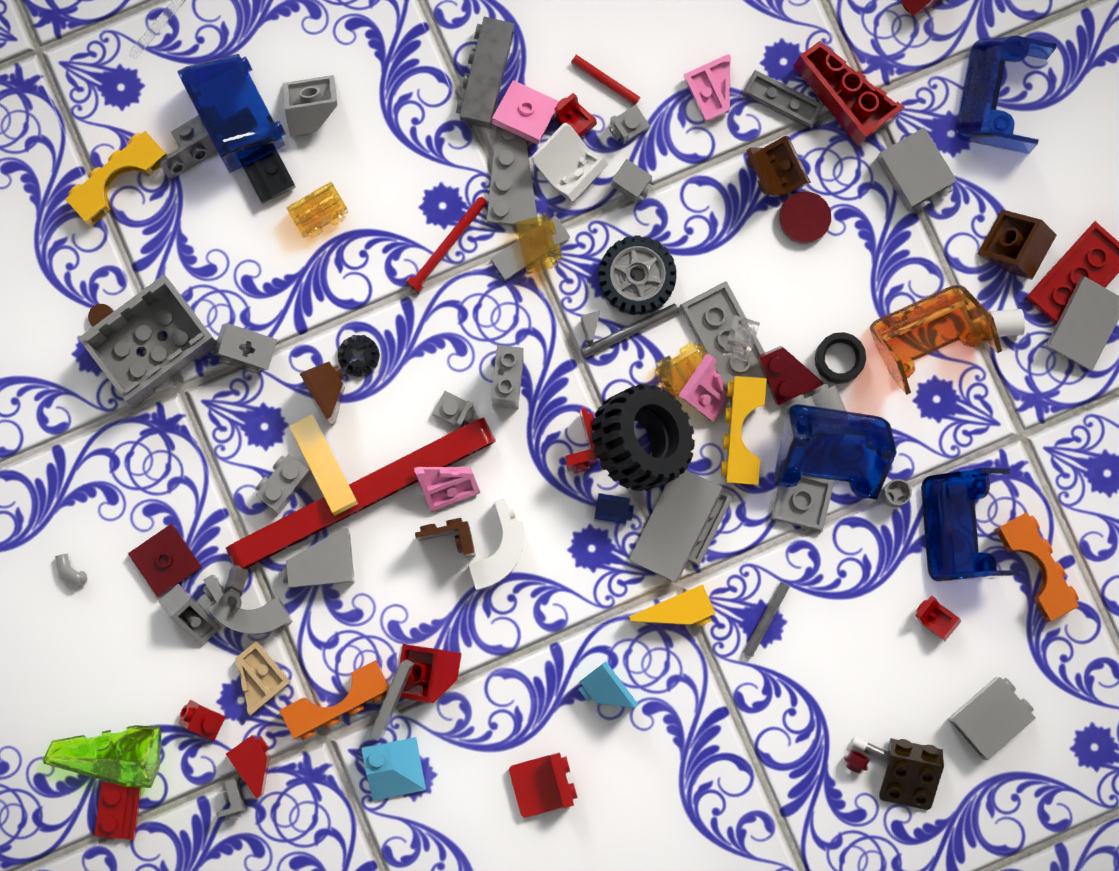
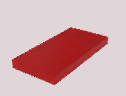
(1091, 256)

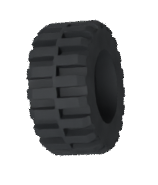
(619, 447)

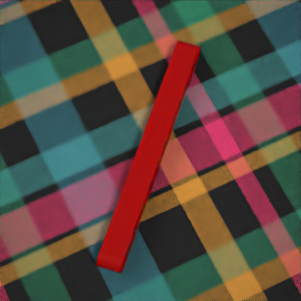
(366, 490)

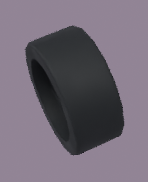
(857, 347)

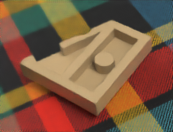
(259, 676)

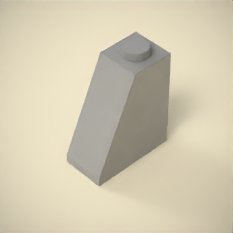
(322, 563)

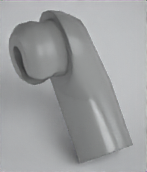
(67, 573)

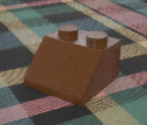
(1017, 243)

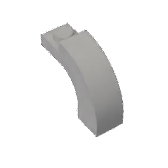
(256, 621)

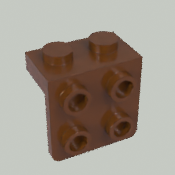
(777, 168)

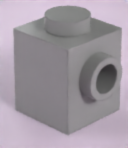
(632, 181)

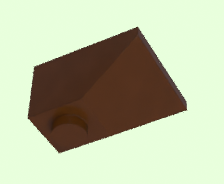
(326, 388)

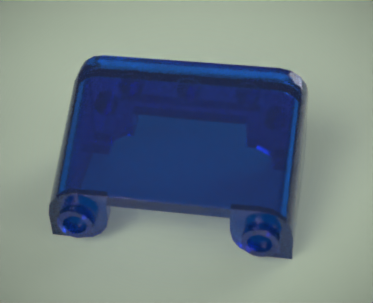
(232, 110)
(835, 447)

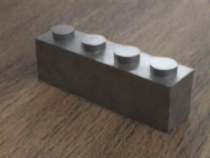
(486, 72)

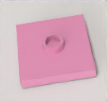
(525, 112)

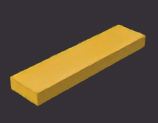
(323, 465)

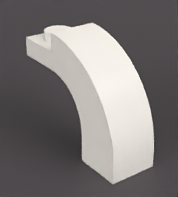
(504, 560)

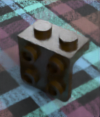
(911, 774)

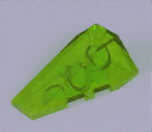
(120, 758)

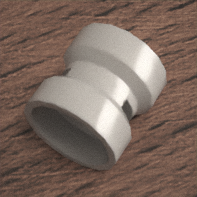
(896, 493)

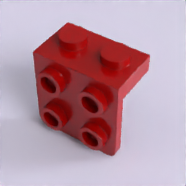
(581, 461)
(542, 785)

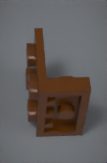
(463, 541)

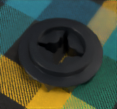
(357, 367)

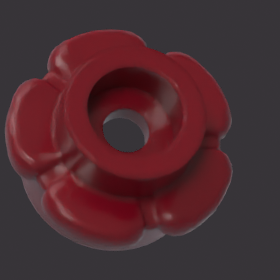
(857, 761)

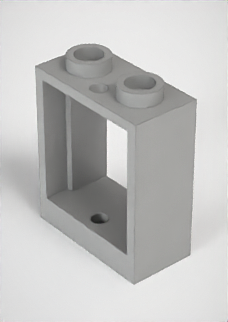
(507, 376)

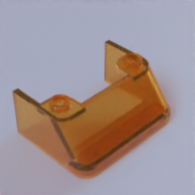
(930, 325)

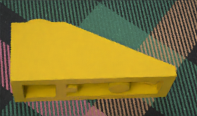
(682, 609)

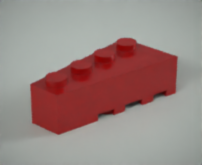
(846, 93)

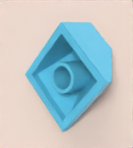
(606, 688)
(394, 768)

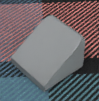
(589, 325)

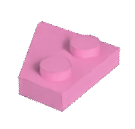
(711, 87)
(705, 390)
(446, 485)

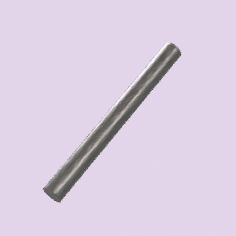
(629, 330)

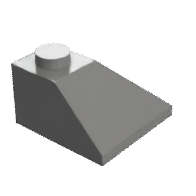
(309, 103)

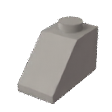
(189, 614)

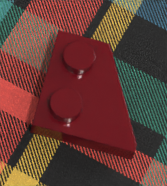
(786, 375)

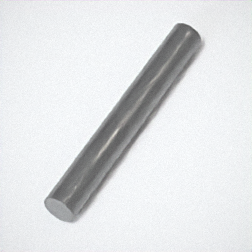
(766, 619)

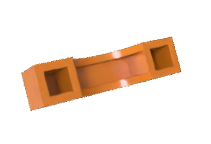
(1054, 595)
(304, 716)

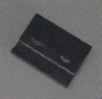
(269, 177)

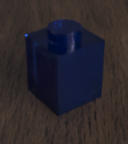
(613, 509)

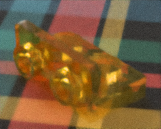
(537, 244)

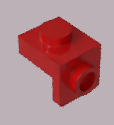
(572, 113)
(937, 618)
(201, 720)

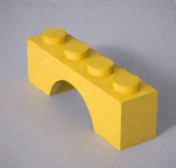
(91, 197)
(741, 464)

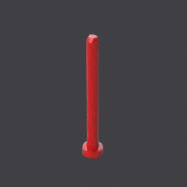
(416, 282)

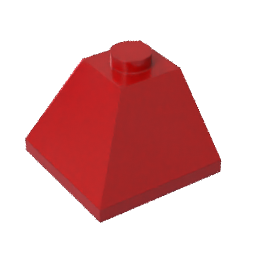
(432, 672)

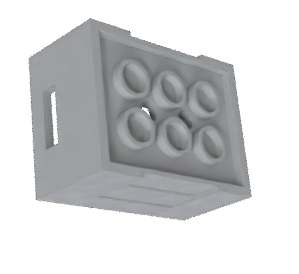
(137, 325)

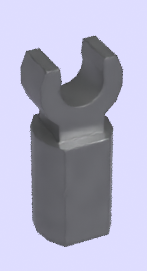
(234, 587)

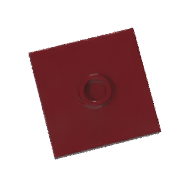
(165, 560)

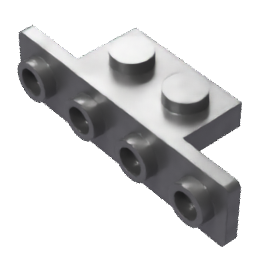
(194, 147)

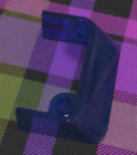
(977, 112)
(952, 525)

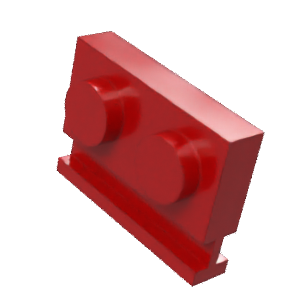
(117, 811)

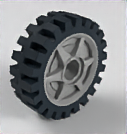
(642, 255)

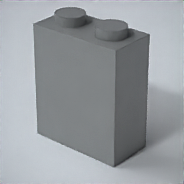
(916, 170)
(992, 717)

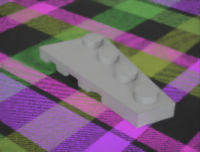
(511, 181)

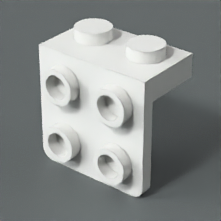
(568, 162)

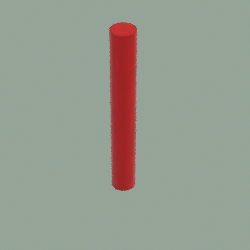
(605, 80)

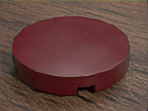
(805, 217)

